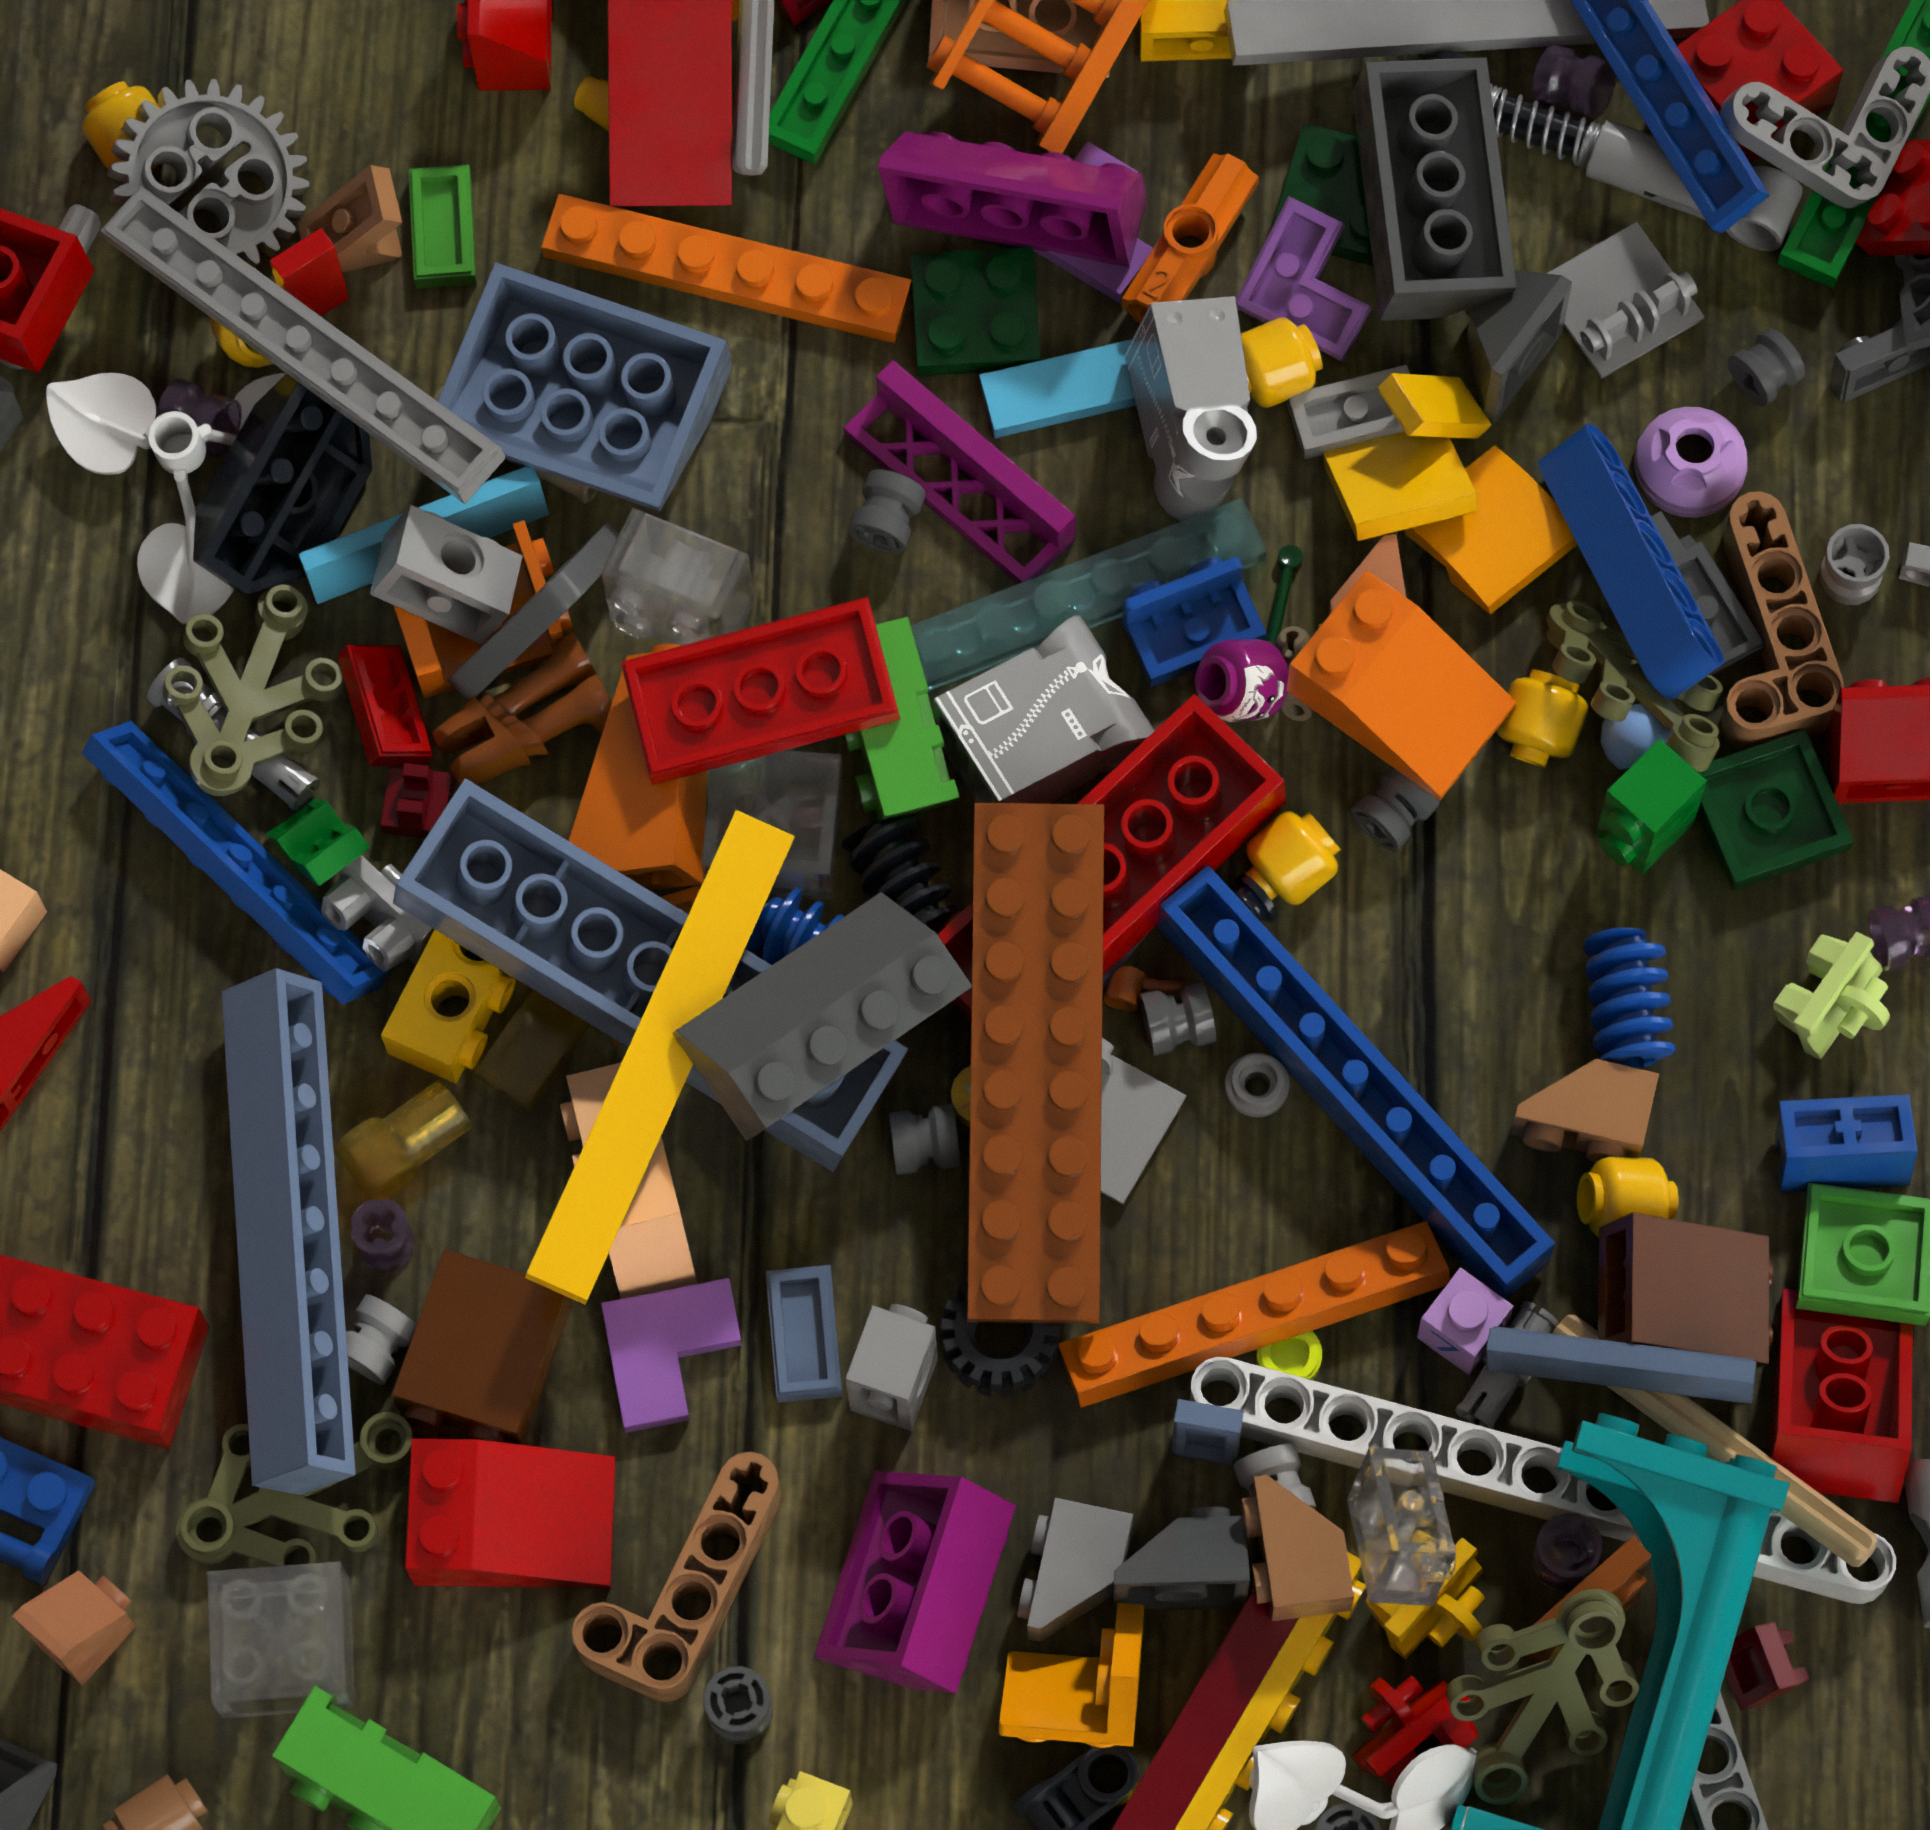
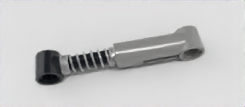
(1638, 164)

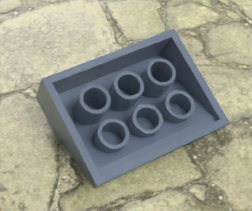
(585, 386)

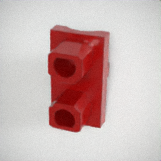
(1429, 1715)

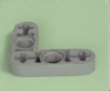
(1852, 145)

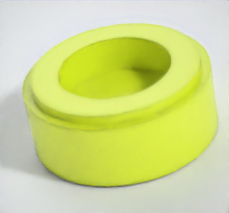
(1293, 1356)

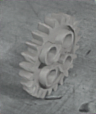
(171, 139)

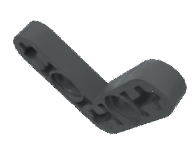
(536, 615)

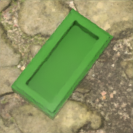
(442, 226)

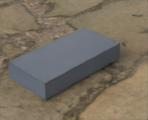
(804, 1333)
(1207, 1432)

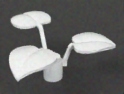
(102, 426)
(1297, 1778)

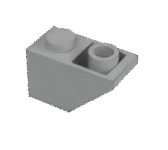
(1079, 1556)

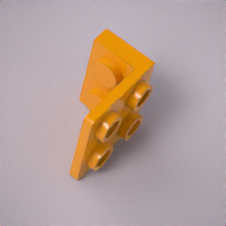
(1077, 1695)

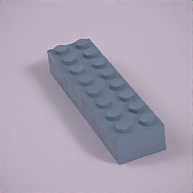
(591, 942)

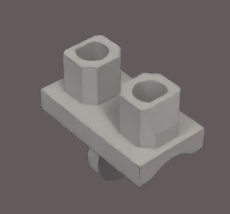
(370, 894)

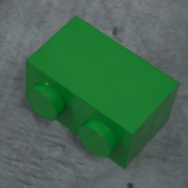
(1649, 808)

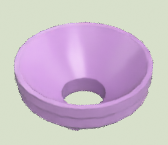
(1685, 486)

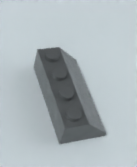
(1432, 186)
(820, 1012)

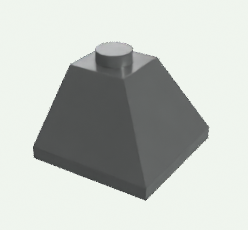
(1513, 336)
(1189, 1565)

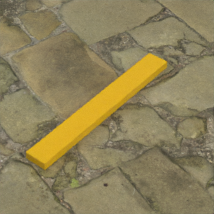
(655, 1061)

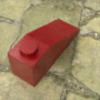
(33, 1036)

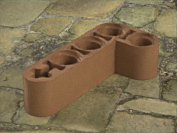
(1772, 616)
(691, 1573)

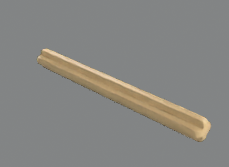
(1802, 1504)

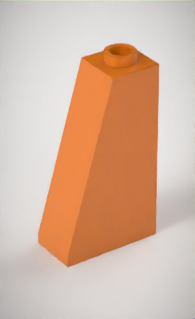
(636, 826)

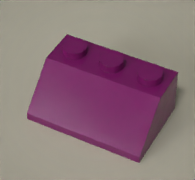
(916, 1580)

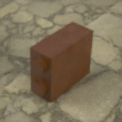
(1685, 1287)
(480, 1350)

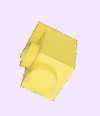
(810, 1805)

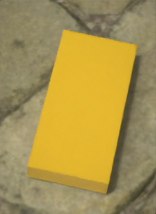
(1434, 406)

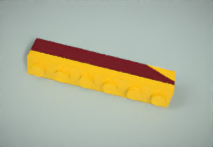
(1230, 1713)

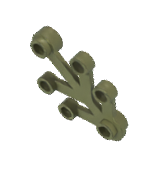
(1584, 638)
(247, 698)
(297, 1509)
(1584, 1625)

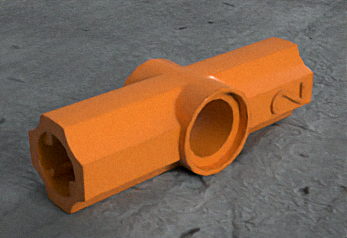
(1205, 213)

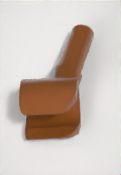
(1129, 982)

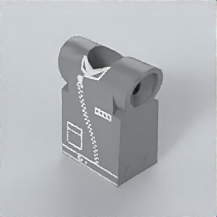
(1192, 400)
(1040, 721)

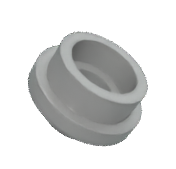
(1257, 1066)

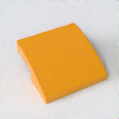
(1505, 541)

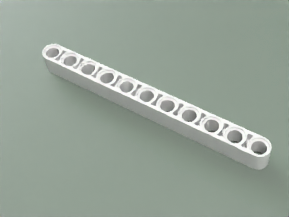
(1509, 1458)

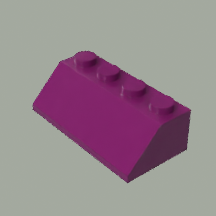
(1014, 196)

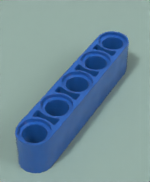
(1630, 562)

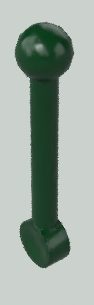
(1289, 560)

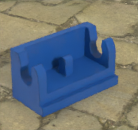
(1846, 1142)

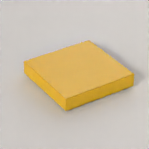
(1399, 483)

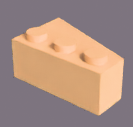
(651, 1242)

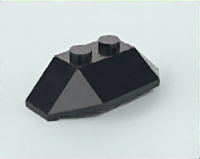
(280, 489)

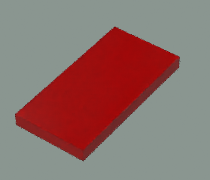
(670, 102)
(760, 691)

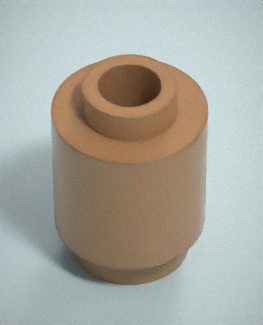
(160, 1808)

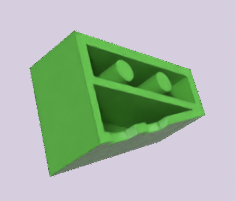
(375, 1776)

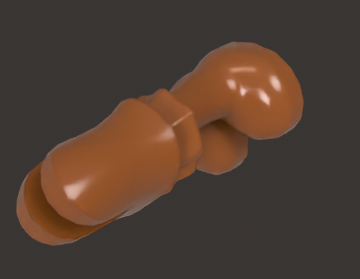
(507, 737)

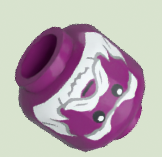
(1242, 679)

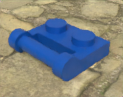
(43, 1497)

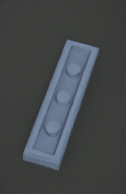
(1621, 1364)

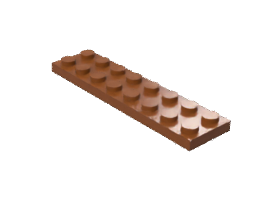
(1036, 1063)

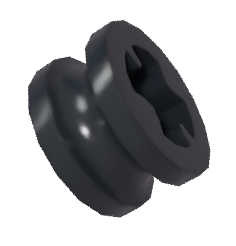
(1255, 898)

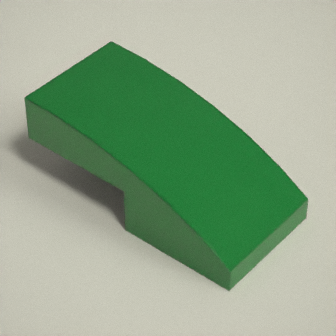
(317, 841)

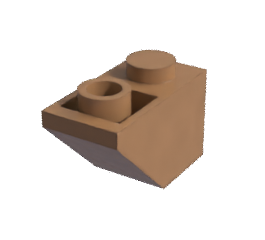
(1591, 1110)
(1301, 1554)

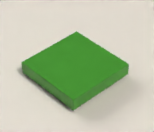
(1865, 1254)

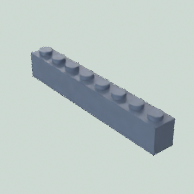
(287, 1234)

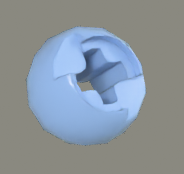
(1629, 739)

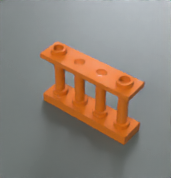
(1082, 64)

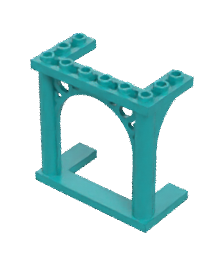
(1704, 1540)

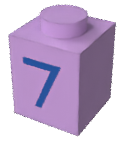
(1461, 1320)

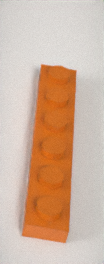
(727, 268)
(1254, 1313)

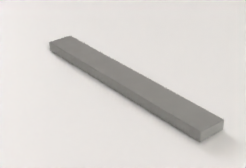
(1377, 28)
(304, 345)

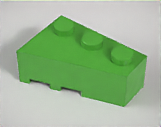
(903, 757)

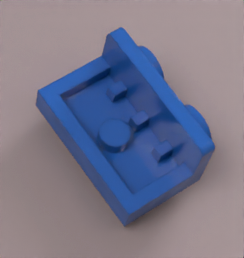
(1182, 619)

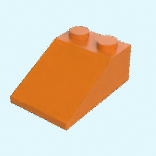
(1399, 686)

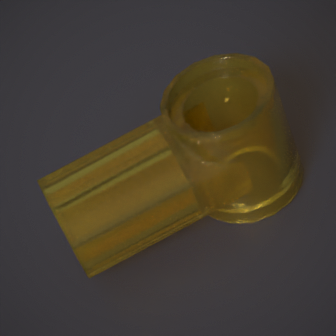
(387, 1152)

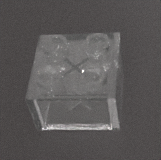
(675, 583)
(790, 792)
(279, 1637)

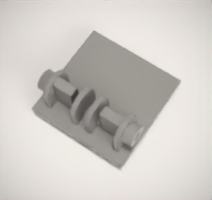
(1625, 300)
(1133, 1122)

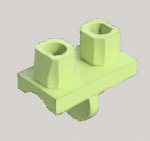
(1842, 1001)

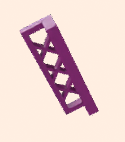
(976, 459)

